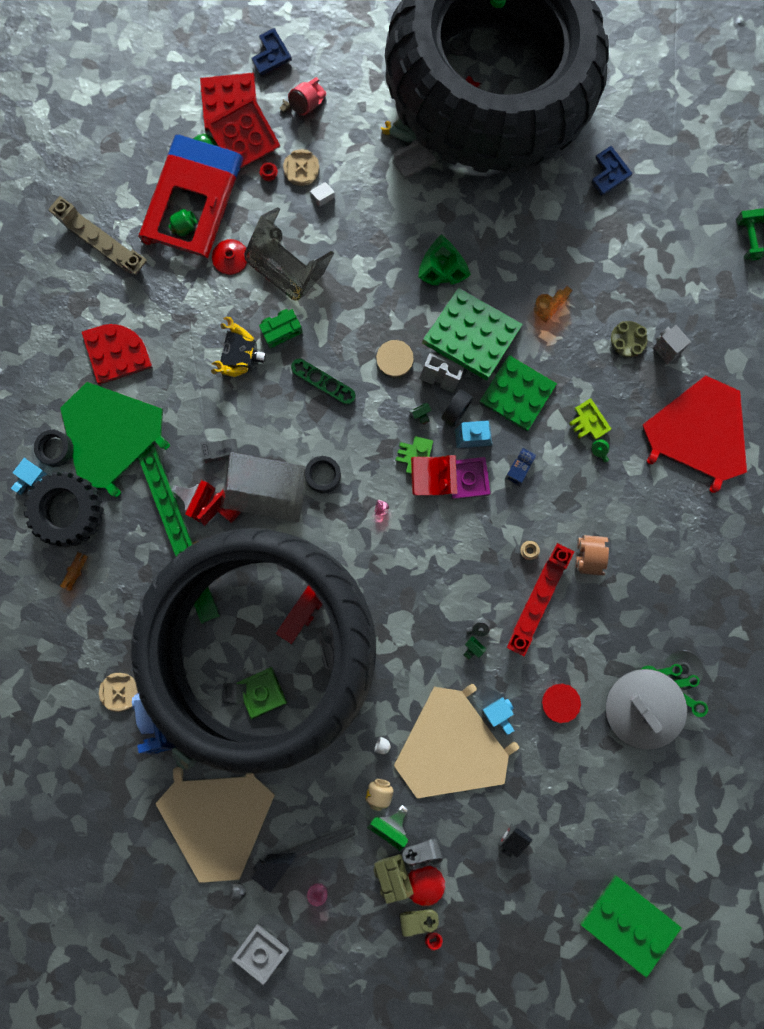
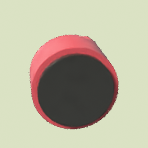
(306, 96)

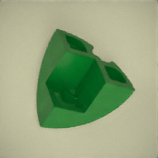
(443, 264)

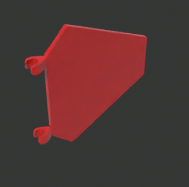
(702, 431)

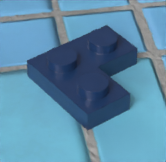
(275, 54)
(614, 171)

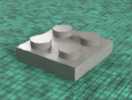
(260, 954)

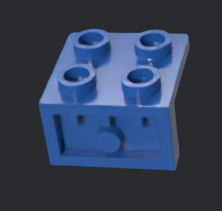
(155, 745)

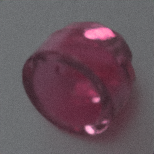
(381, 508)

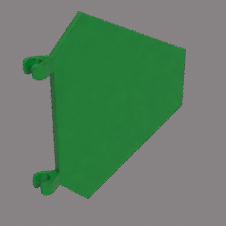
(109, 433)

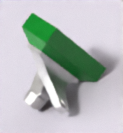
(391, 828)

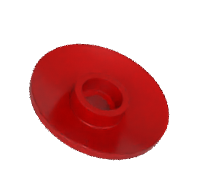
(229, 265)

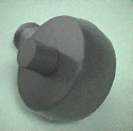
(480, 627)

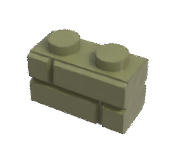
(393, 878)

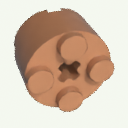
(592, 555)

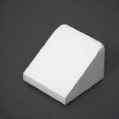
(323, 194)

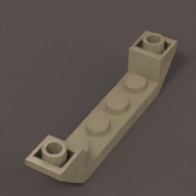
(67, 214)

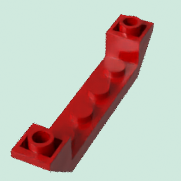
(539, 599)

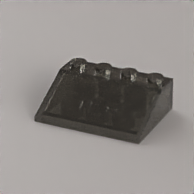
(263, 487)

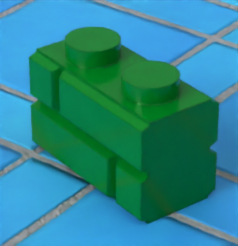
(280, 328)

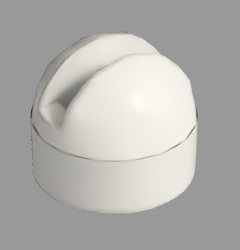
(382, 746)

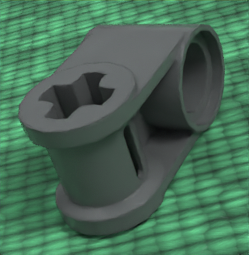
(425, 855)

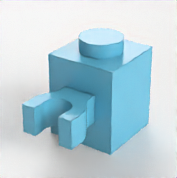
(28, 474)
(498, 713)

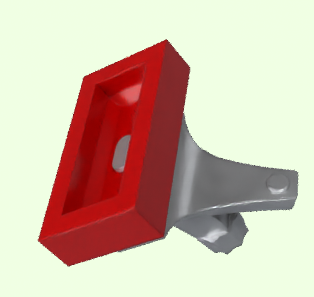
(195, 497)

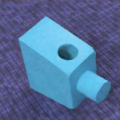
(473, 434)

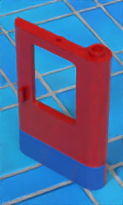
(201, 170)

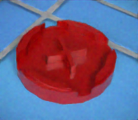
(561, 703)

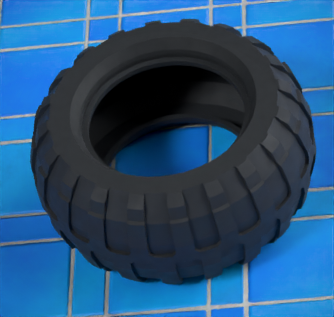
(489, 127)

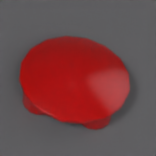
(427, 885)

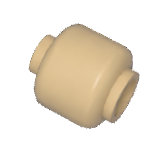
(379, 794)

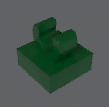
(420, 413)
(475, 647)

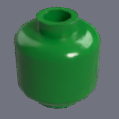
(182, 223)

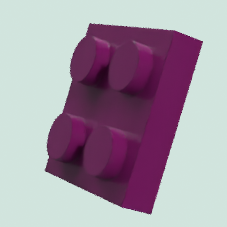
(471, 478)

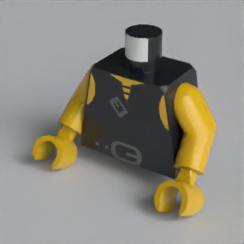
(238, 351)

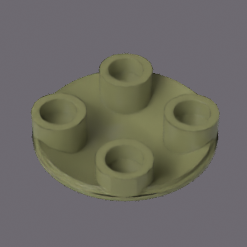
(629, 338)

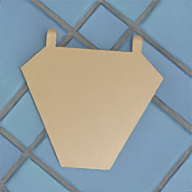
(451, 748)
(215, 822)

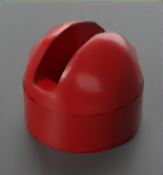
(434, 945)

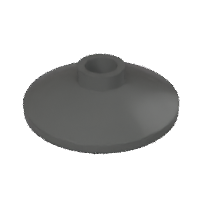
(690, 661)

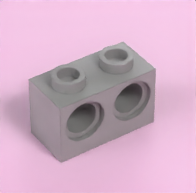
(671, 343)

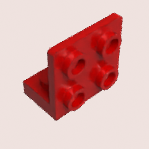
(434, 475)

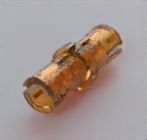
(74, 571)

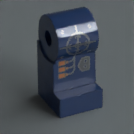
(520, 467)

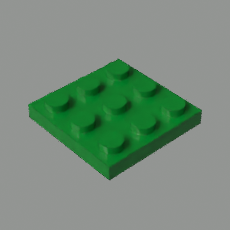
(518, 393)

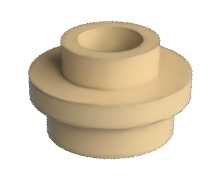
(536, 550)

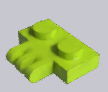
(590, 420)

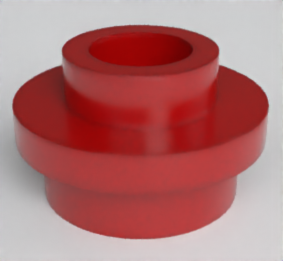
(268, 167)

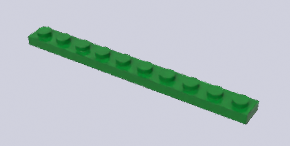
(173, 522)

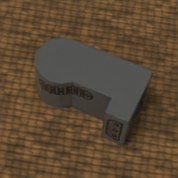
(218, 450)

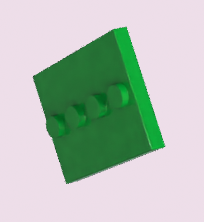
(630, 926)

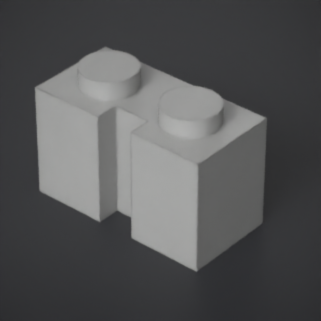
(441, 371)

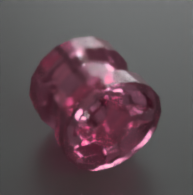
(316, 891)

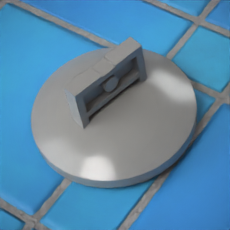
(646, 709)

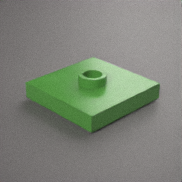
(262, 693)

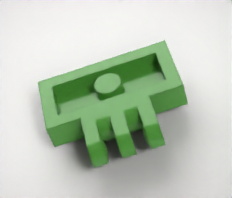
(420, 448)

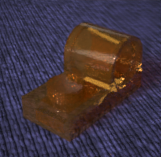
(553, 303)

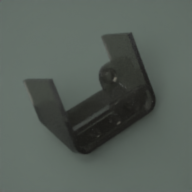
(278, 264)

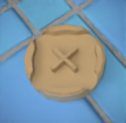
(301, 167)
(394, 358)
(117, 692)

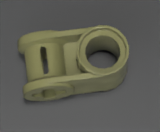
(415, 922)

